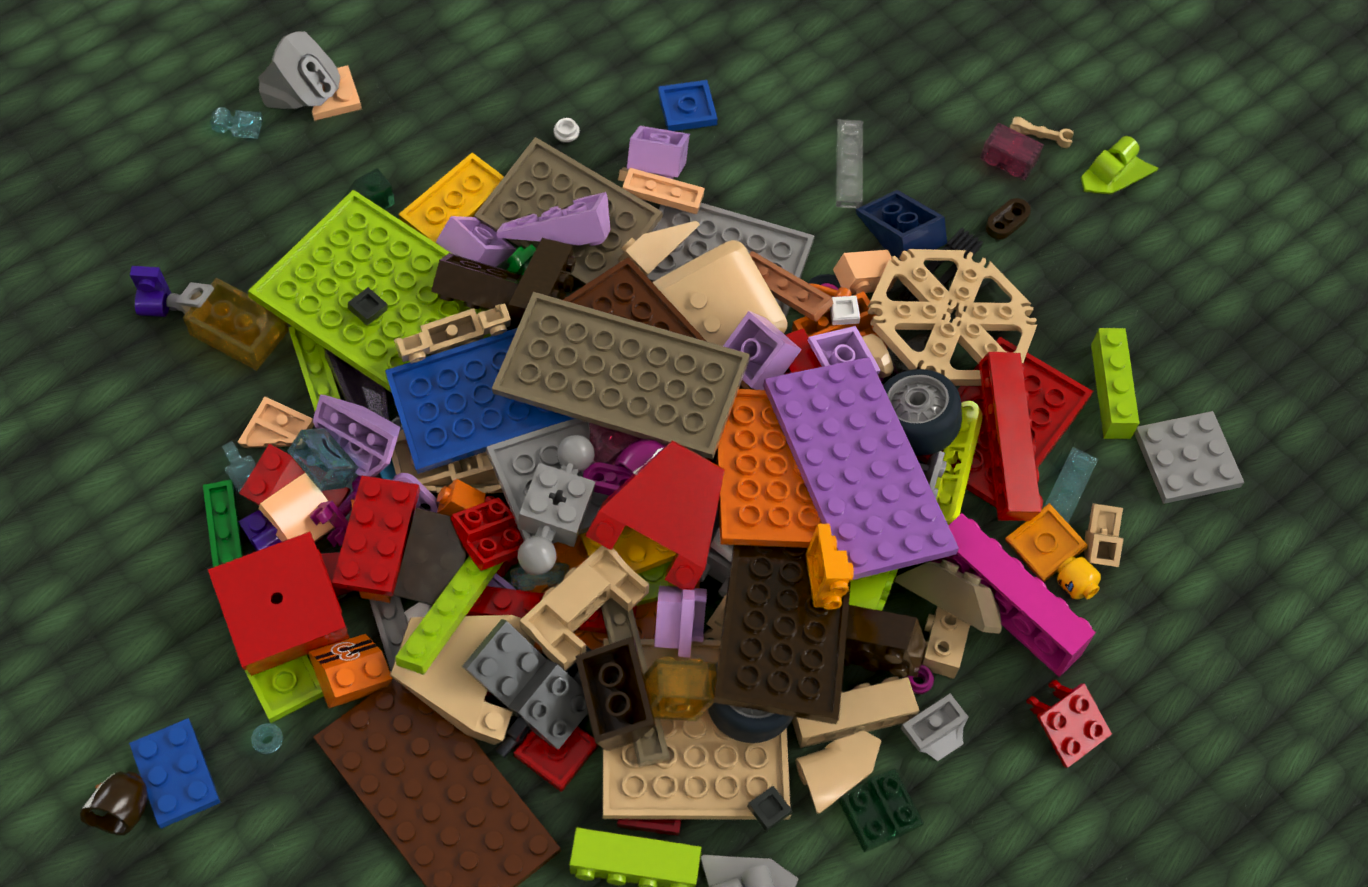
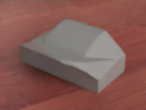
(937, 728)

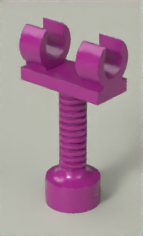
(329, 512)

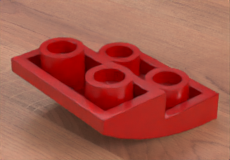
(488, 533)

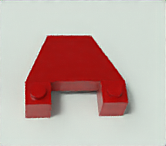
(671, 503)

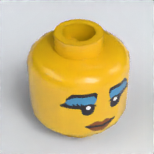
(1078, 578)

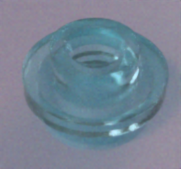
(267, 730)

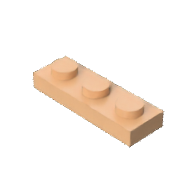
(664, 190)

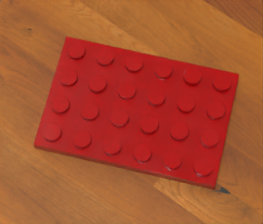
(1052, 404)

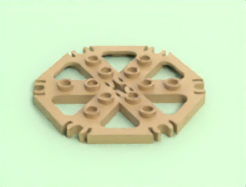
(934, 313)

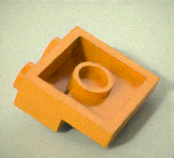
(827, 569)

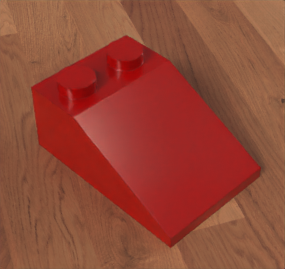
(276, 471)

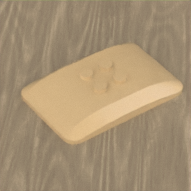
(719, 291)

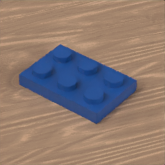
(174, 773)

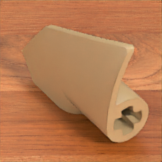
(838, 767)

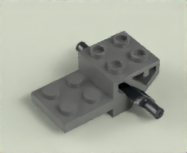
(529, 685)

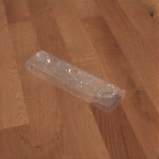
(849, 164)

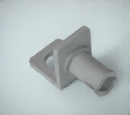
(190, 297)

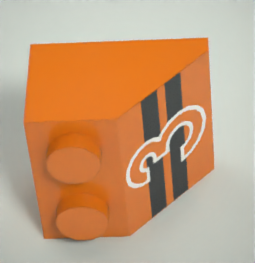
(350, 669)

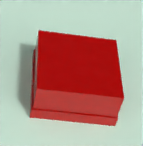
(278, 603)

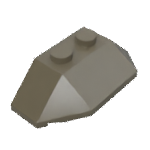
(955, 593)

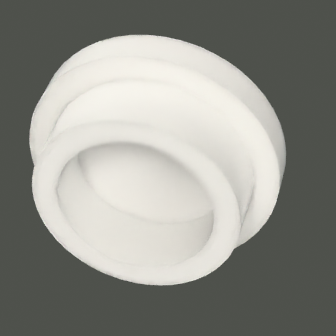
(566, 130)

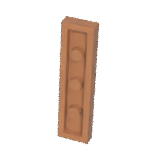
(793, 290)

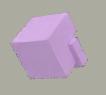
(680, 618)

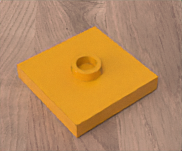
(1046, 542)

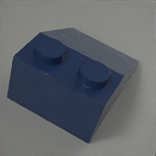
(903, 223)

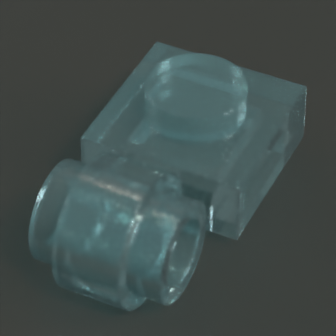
(243, 124)

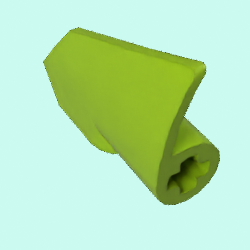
(1116, 168)

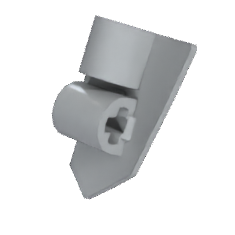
(745, 872)

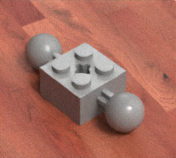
(550, 521)

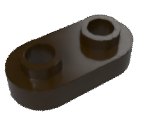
(1006, 220)

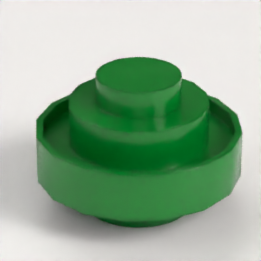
(520, 259)

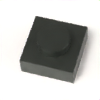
(367, 306)
(769, 808)

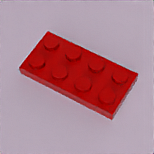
(376, 536)

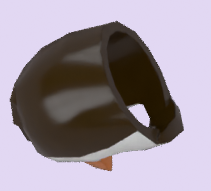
(123, 799)

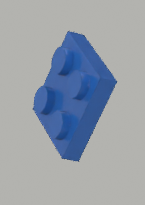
(687, 105)

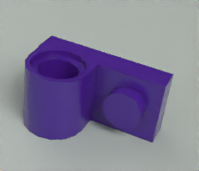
(151, 291)
(259, 530)

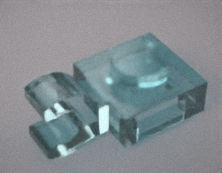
(240, 468)

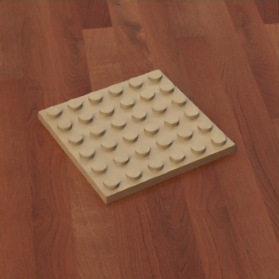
(706, 769)

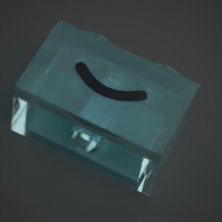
(322, 459)

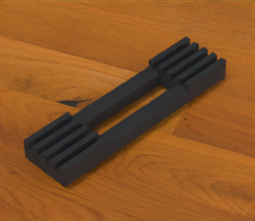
(959, 241)

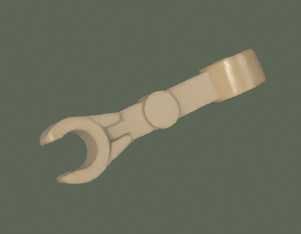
(1026, 128)

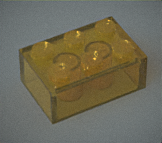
(236, 325)

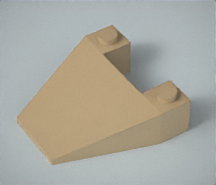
(451, 688)

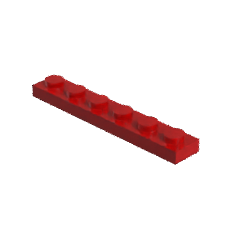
(518, 603)

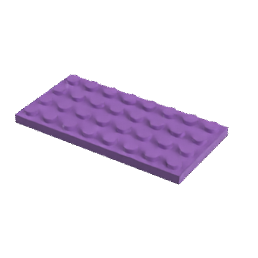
(860, 467)

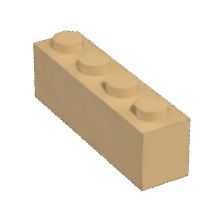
(862, 709)

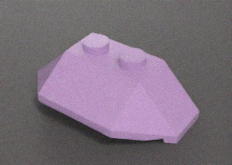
(360, 433)

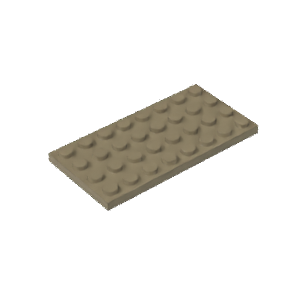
(621, 374)

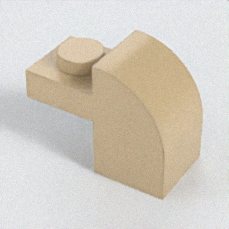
(1103, 535)

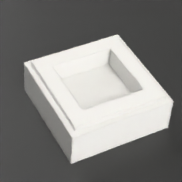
(845, 310)

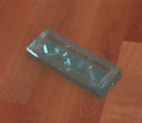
(1071, 482)

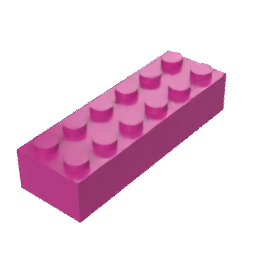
(1025, 603)

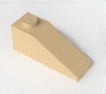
(655, 246)

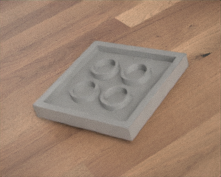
(1188, 457)

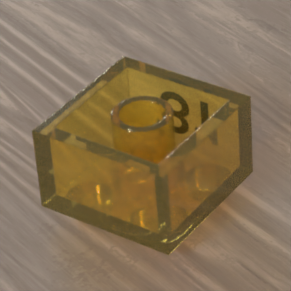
(680, 688)

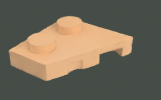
(342, 101)
(274, 425)

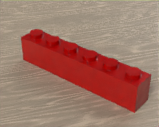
(1010, 436)

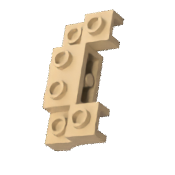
(453, 332)
(576, 599)

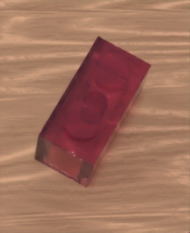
(1011, 151)

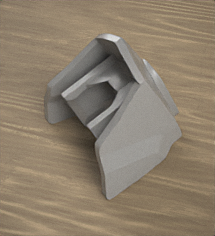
(297, 74)

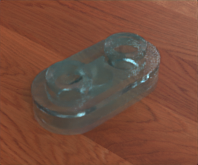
(527, 581)

